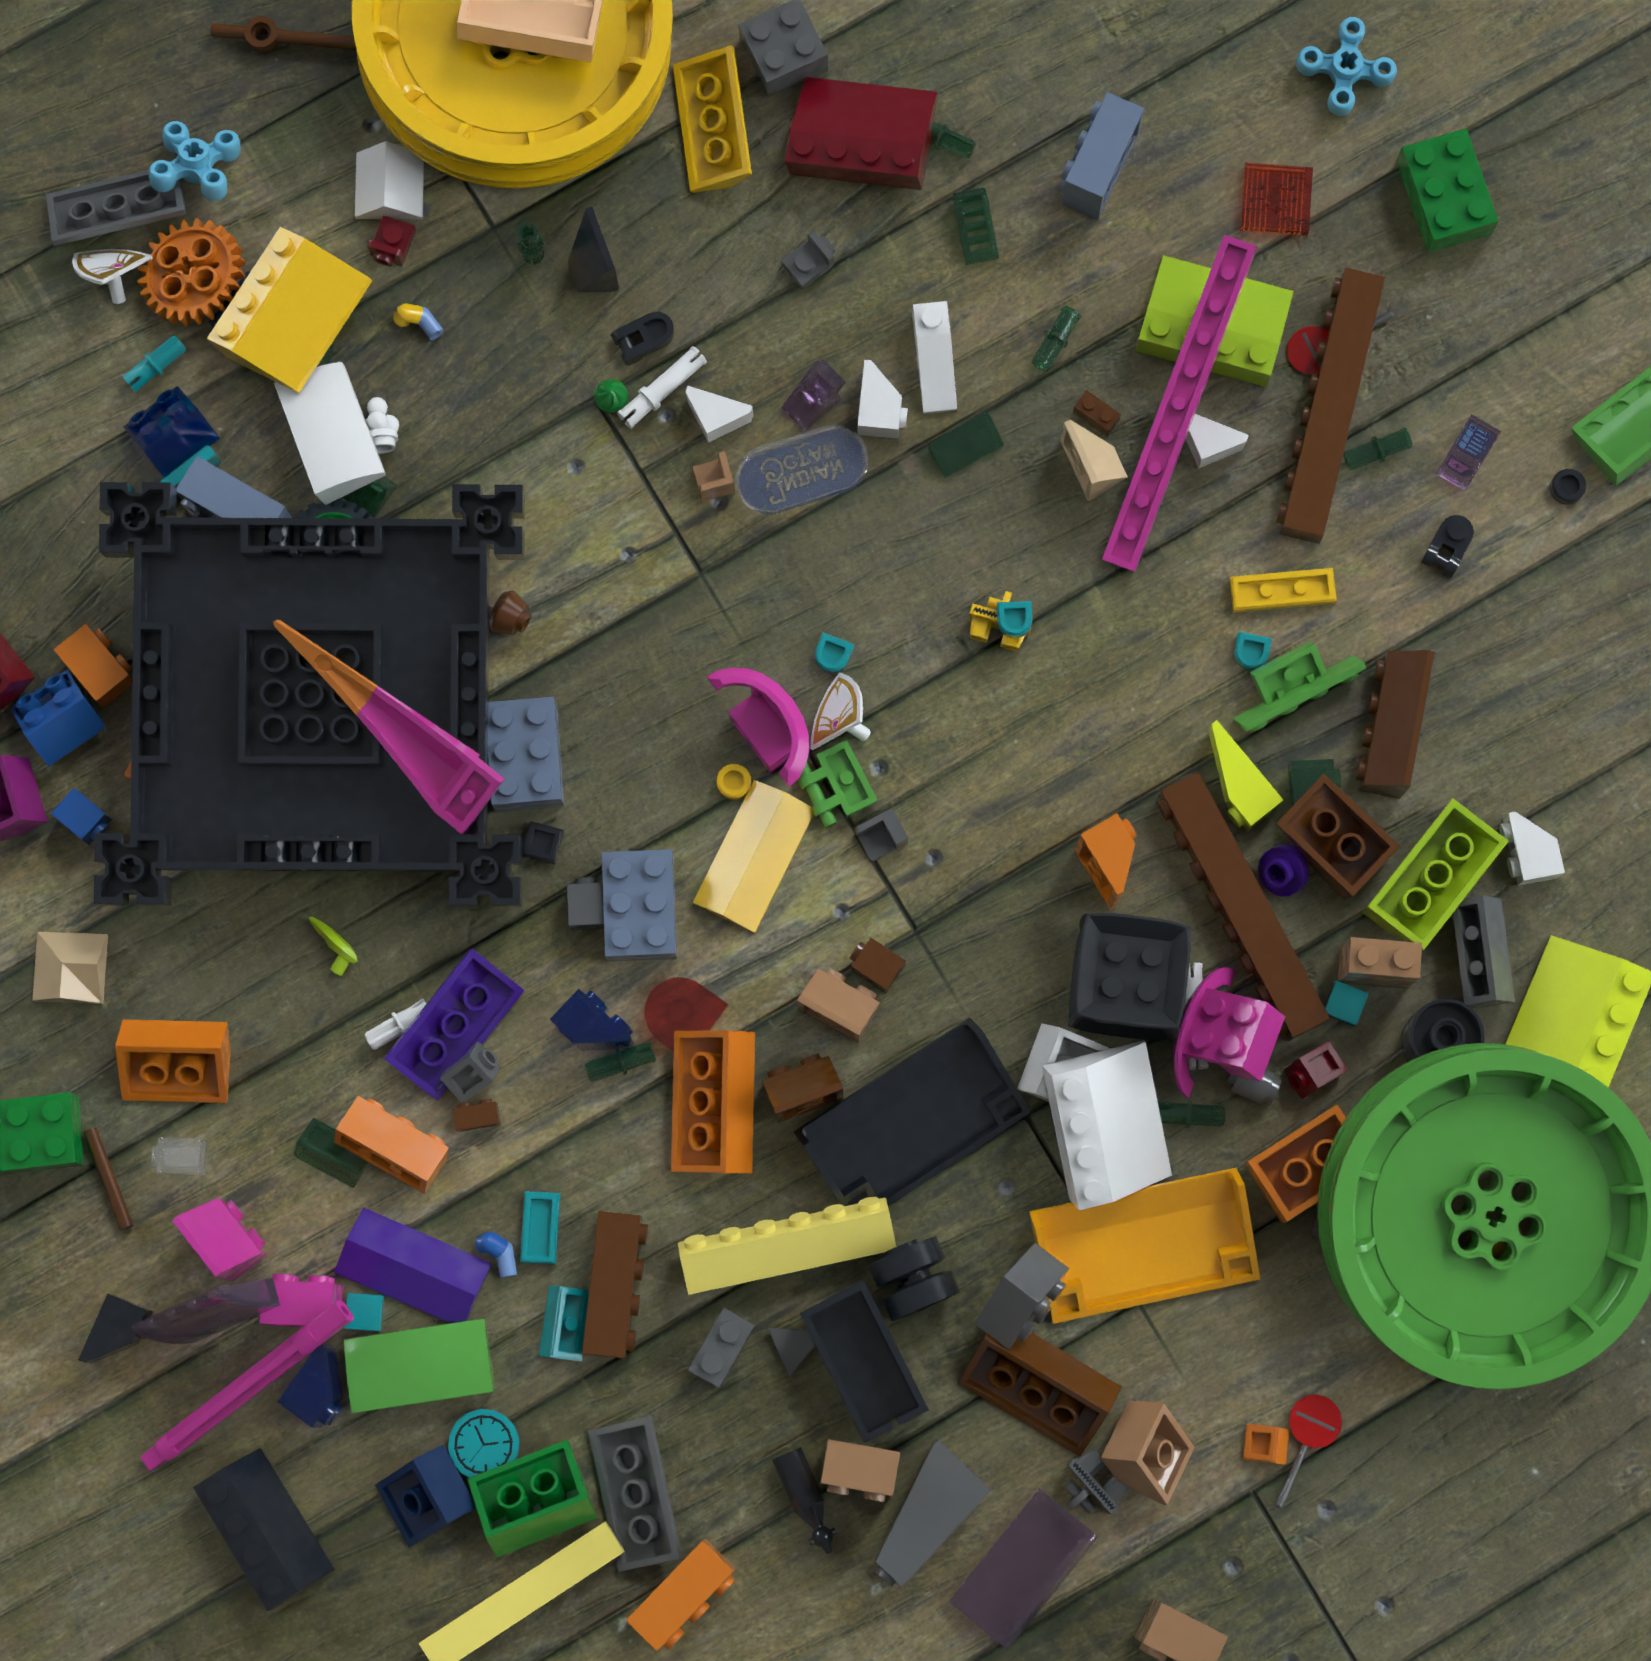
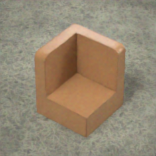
(714, 478)

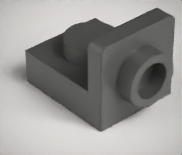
(810, 260)
(471, 1072)

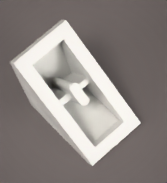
(717, 413)
(1213, 441)

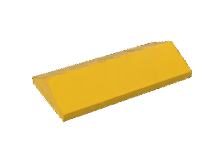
(712, 120)
(754, 856)

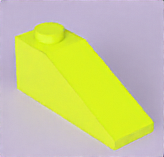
(1243, 785)

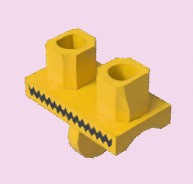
(984, 619)

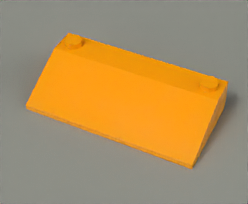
(1150, 1244)

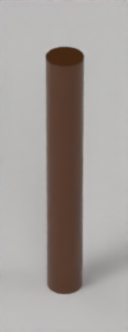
(108, 1179)

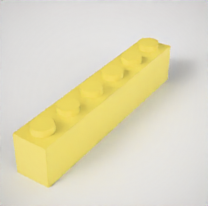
(786, 1245)

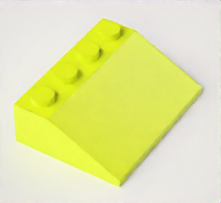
(1581, 1007)

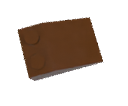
(1336, 837)
(803, 1087)

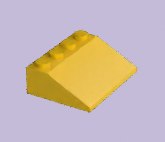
(289, 310)

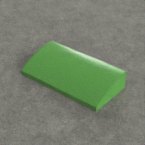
(1619, 430)
(418, 1365)

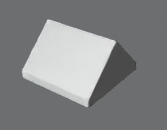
(389, 183)

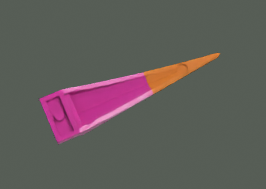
(435, 762)

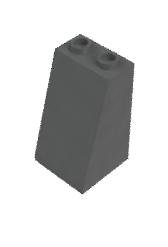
(930, 1513)

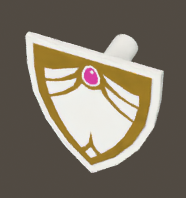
(107, 266)
(839, 712)

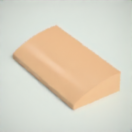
(535, 26)

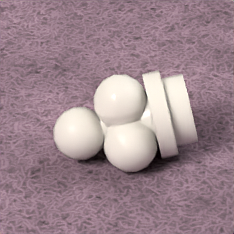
(381, 426)

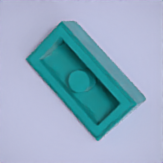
(564, 1323)

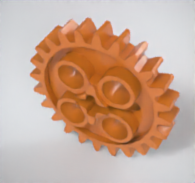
(191, 272)

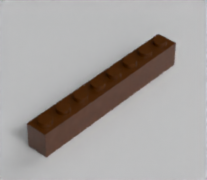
(1331, 406)
(1242, 905)

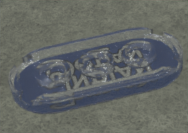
(801, 469)

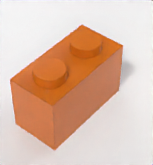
(95, 665)

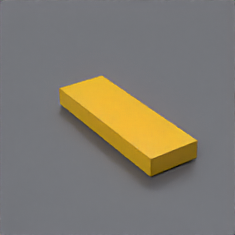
(1282, 590)

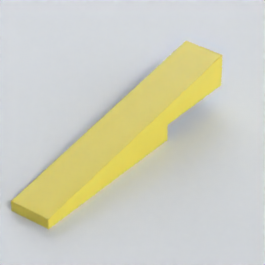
(523, 1596)

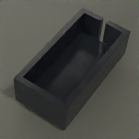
(863, 1361)

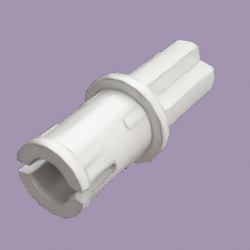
(394, 1026)

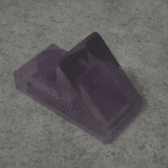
(814, 395)

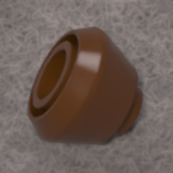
(509, 614)

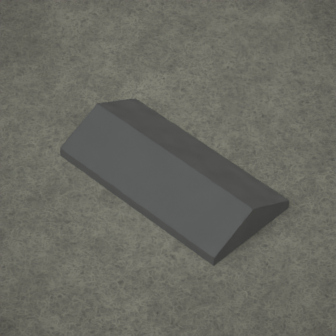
(110, 207)
(635, 1493)

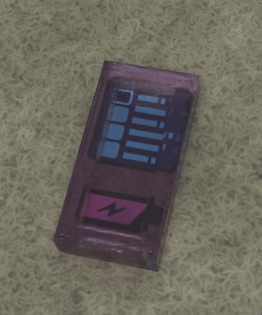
(1468, 452)

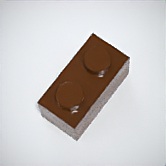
(1096, 413)
(476, 1116)

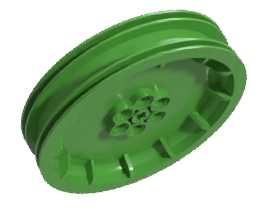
(1394, 1238)

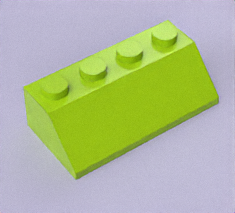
(1436, 875)

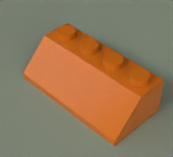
(713, 1101)

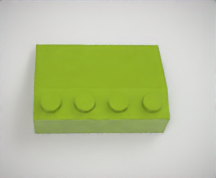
(1252, 333)

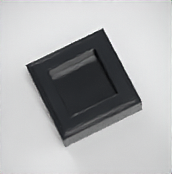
(542, 842)

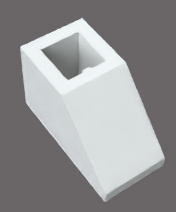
(1532, 851)

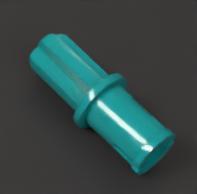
(154, 363)

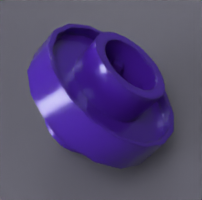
(1283, 870)

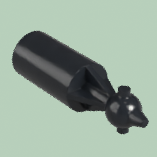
(804, 1495)

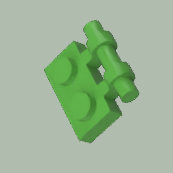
(846, 780)

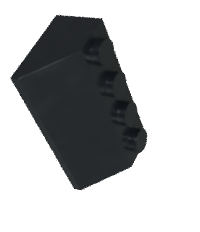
(264, 1529)

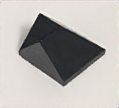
(590, 258)

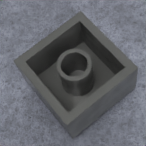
(783, 47)
(1023, 1297)

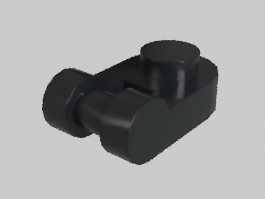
(655, 330)
(1454, 535)

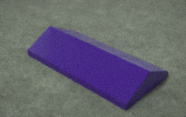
(452, 1021)
(412, 1267)

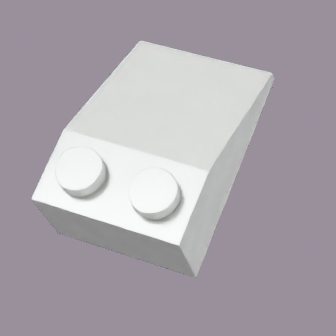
(1052, 1046)

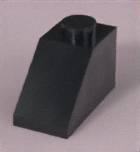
(113, 1329)

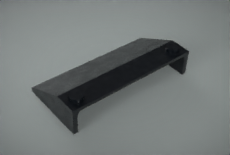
(914, 1119)

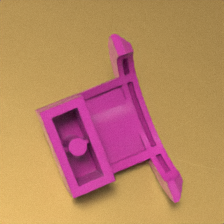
(768, 721)
(1224, 1031)

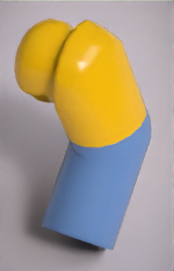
(418, 315)

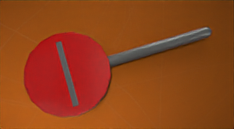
(1304, 345)
(1315, 1424)

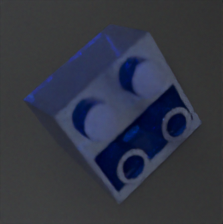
(170, 431)
(588, 1026)

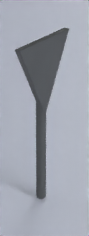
(795, 1344)

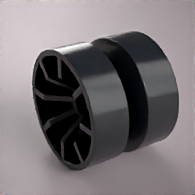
(1440, 1026)
(918, 1287)

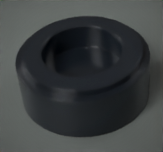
(1568, 486)

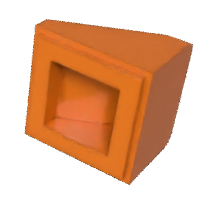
(1266, 1444)

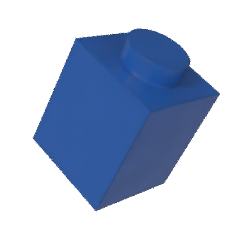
(81, 816)

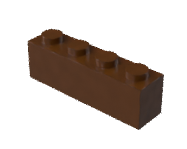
(613, 1285)

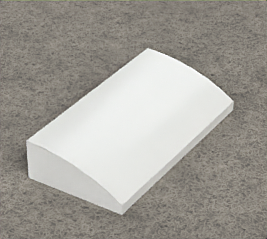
(331, 433)

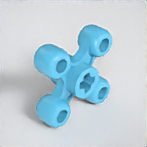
(1346, 55)
(194, 161)

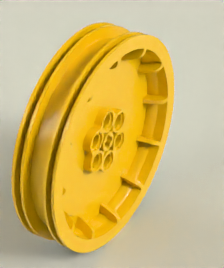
(517, 116)

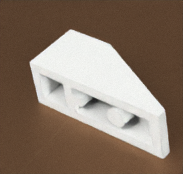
(934, 357)

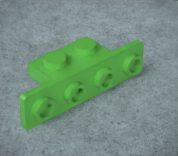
(1293, 680)

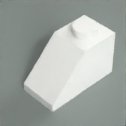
(879, 405)

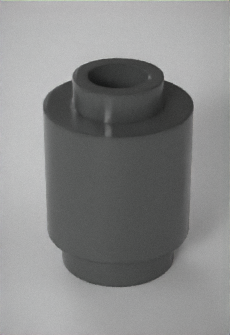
(1255, 1090)

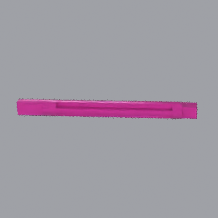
(248, 1385)

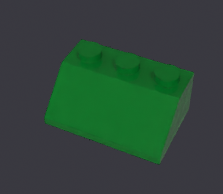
(531, 1498)

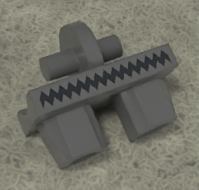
(1084, 1470)

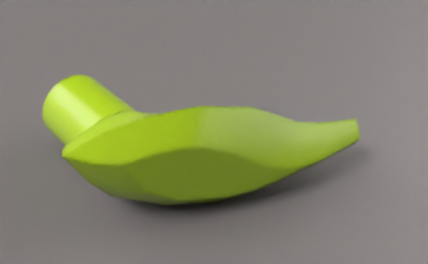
(336, 943)

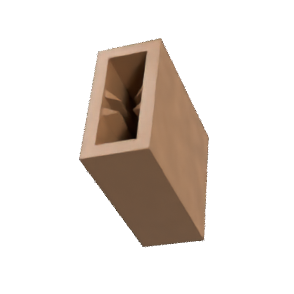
(1380, 962)

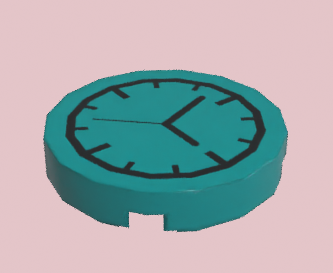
(483, 1442)

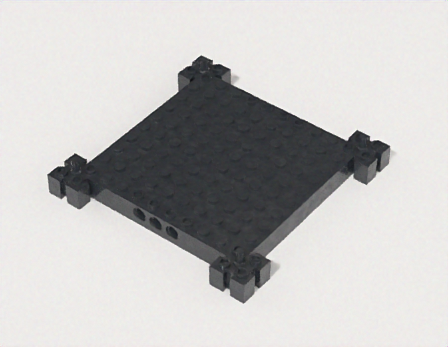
(246, 745)

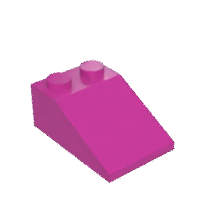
(221, 1238)

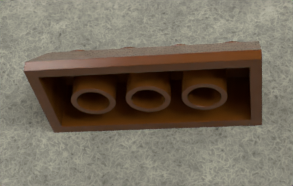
(1395, 722)
(1042, 1389)

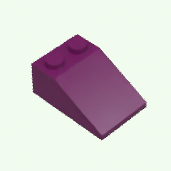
(19, 798)

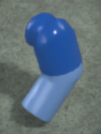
(500, 1249)

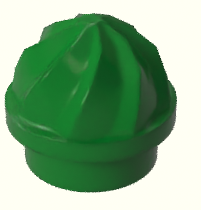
(611, 395)

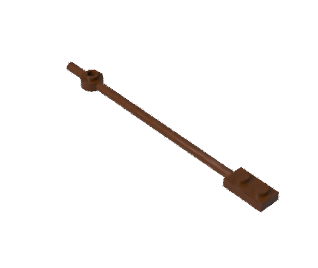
(262, 24)

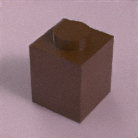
(876, 964)

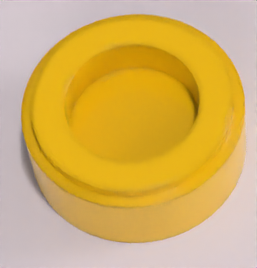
(734, 781)

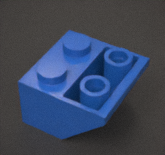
(57, 717)

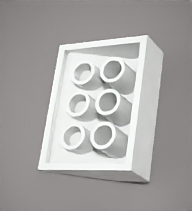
(1107, 1124)

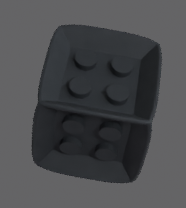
(1129, 976)

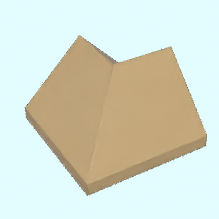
(1091, 459)
(70, 967)

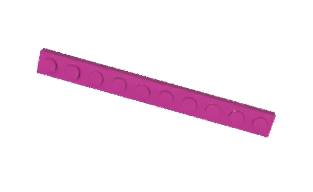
(1179, 403)

